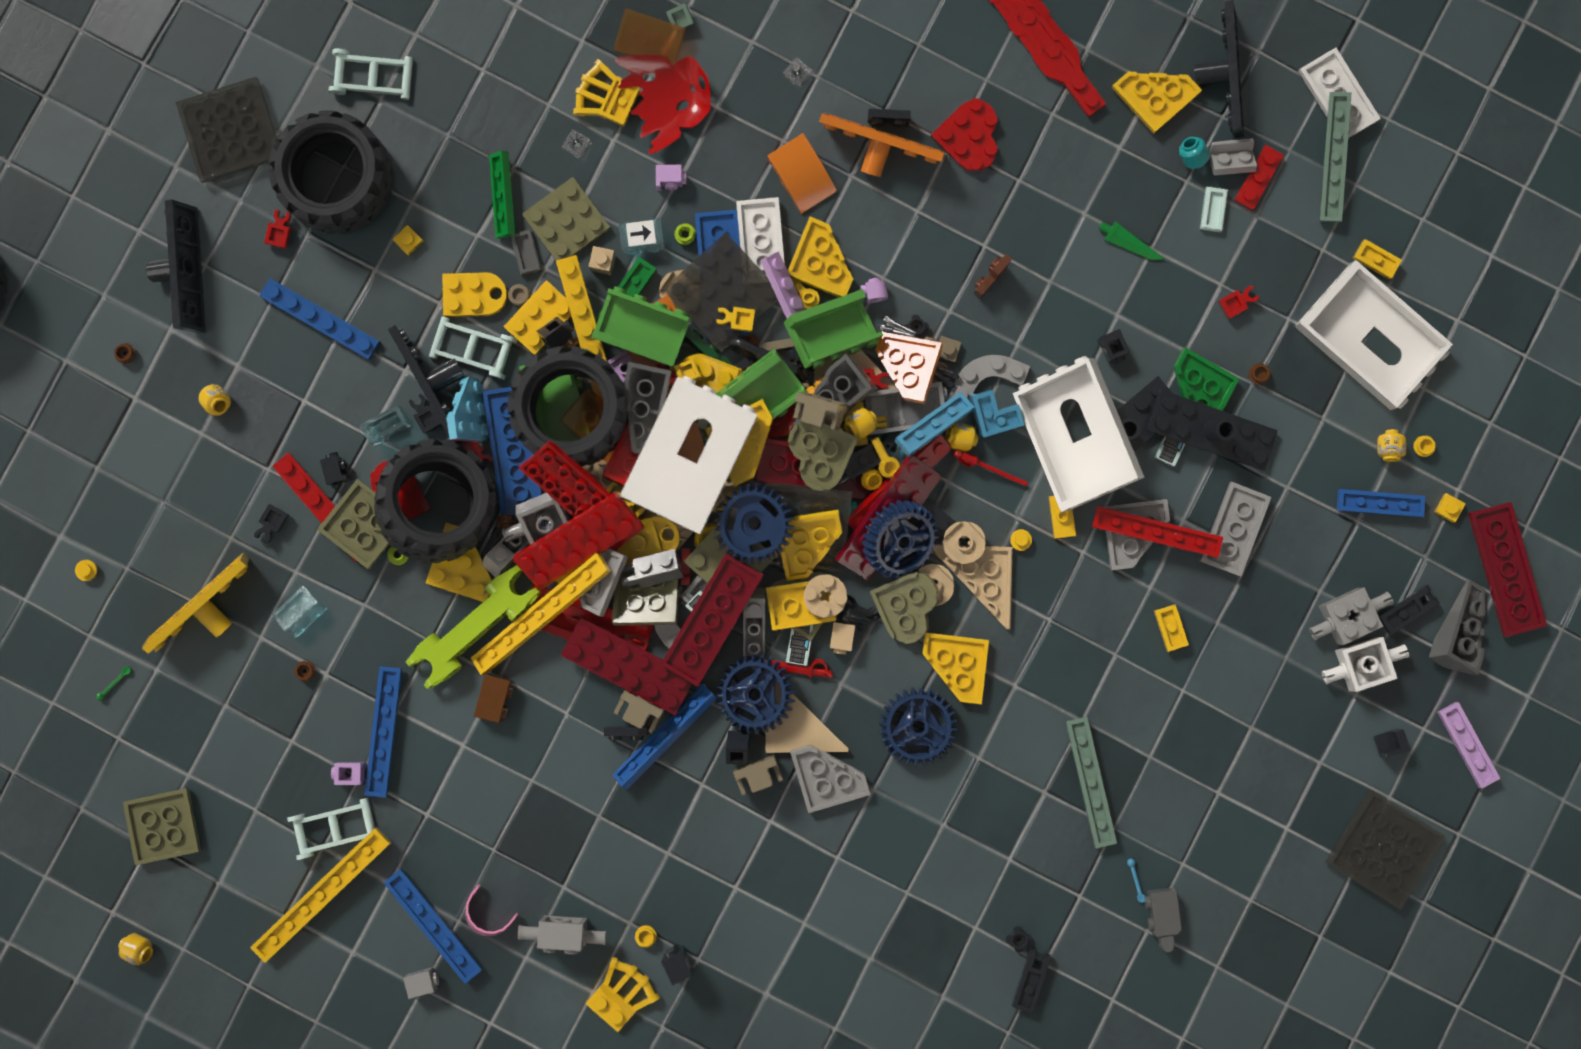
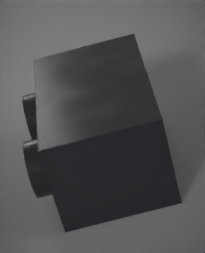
(677, 964)

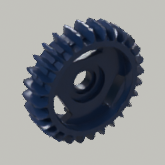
(893, 526)
(743, 535)
(763, 679)
(917, 709)

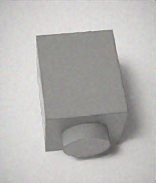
(421, 982)

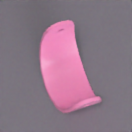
(478, 930)

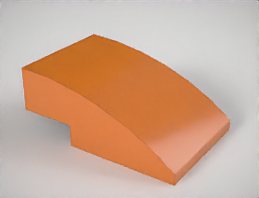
(801, 173)

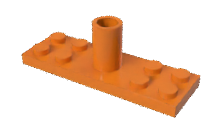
(879, 144)

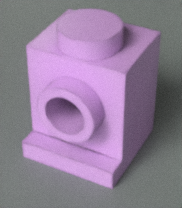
(670, 177)
(618, 361)
(338, 773)

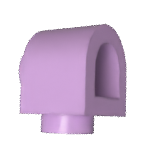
(875, 290)

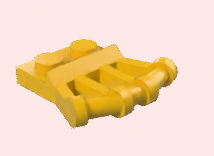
(617, 102)
(614, 1007)

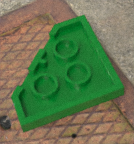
(1203, 380)

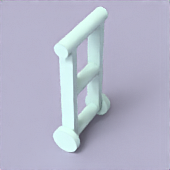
(340, 88)
(474, 336)
(306, 852)

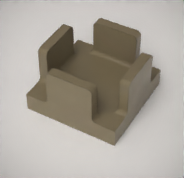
(818, 409)
(639, 710)
(757, 774)

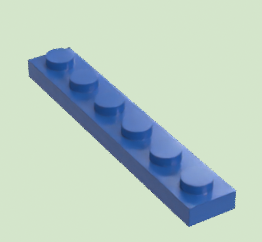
(320, 319)
(383, 731)
(664, 736)
(433, 925)

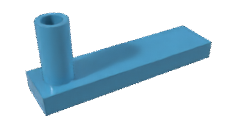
(933, 425)

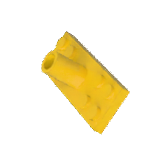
(200, 607)

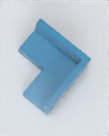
(990, 419)

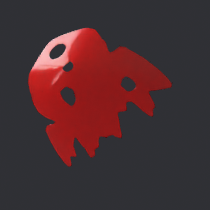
(664, 93)

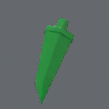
(1123, 238)

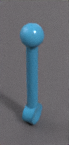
(1131, 863)

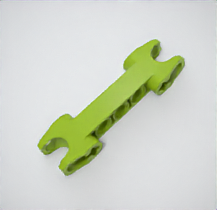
(445, 651)

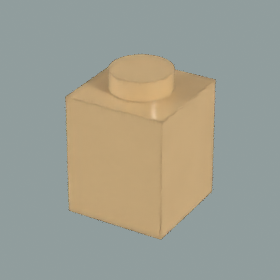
(602, 260)
(842, 637)

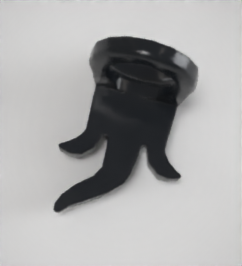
(857, 615)

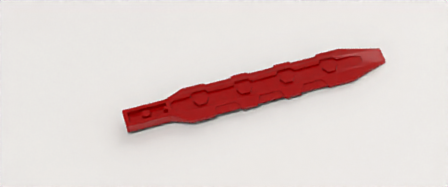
(1050, 49)

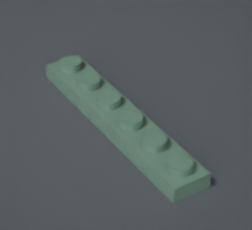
(1335, 156)
(1091, 782)

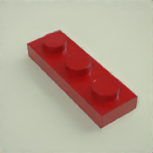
(1257, 181)

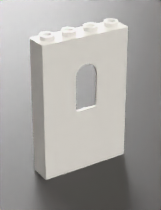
(1348, 314)
(1091, 465)
(674, 484)

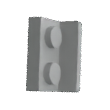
(1232, 157)

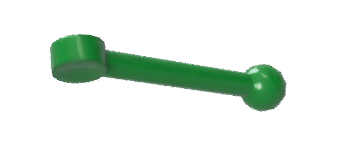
(125, 671)

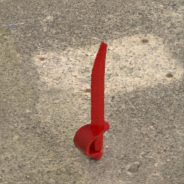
(971, 460)
(807, 670)

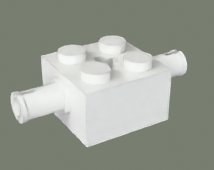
(1376, 672)

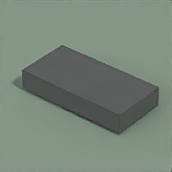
(526, 252)

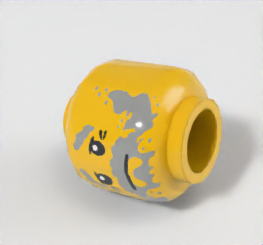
(214, 400)
(860, 423)
(961, 436)
(1391, 446)
(135, 949)

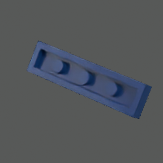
(1380, 503)

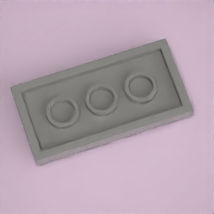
(1238, 524)

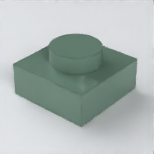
(680, 16)

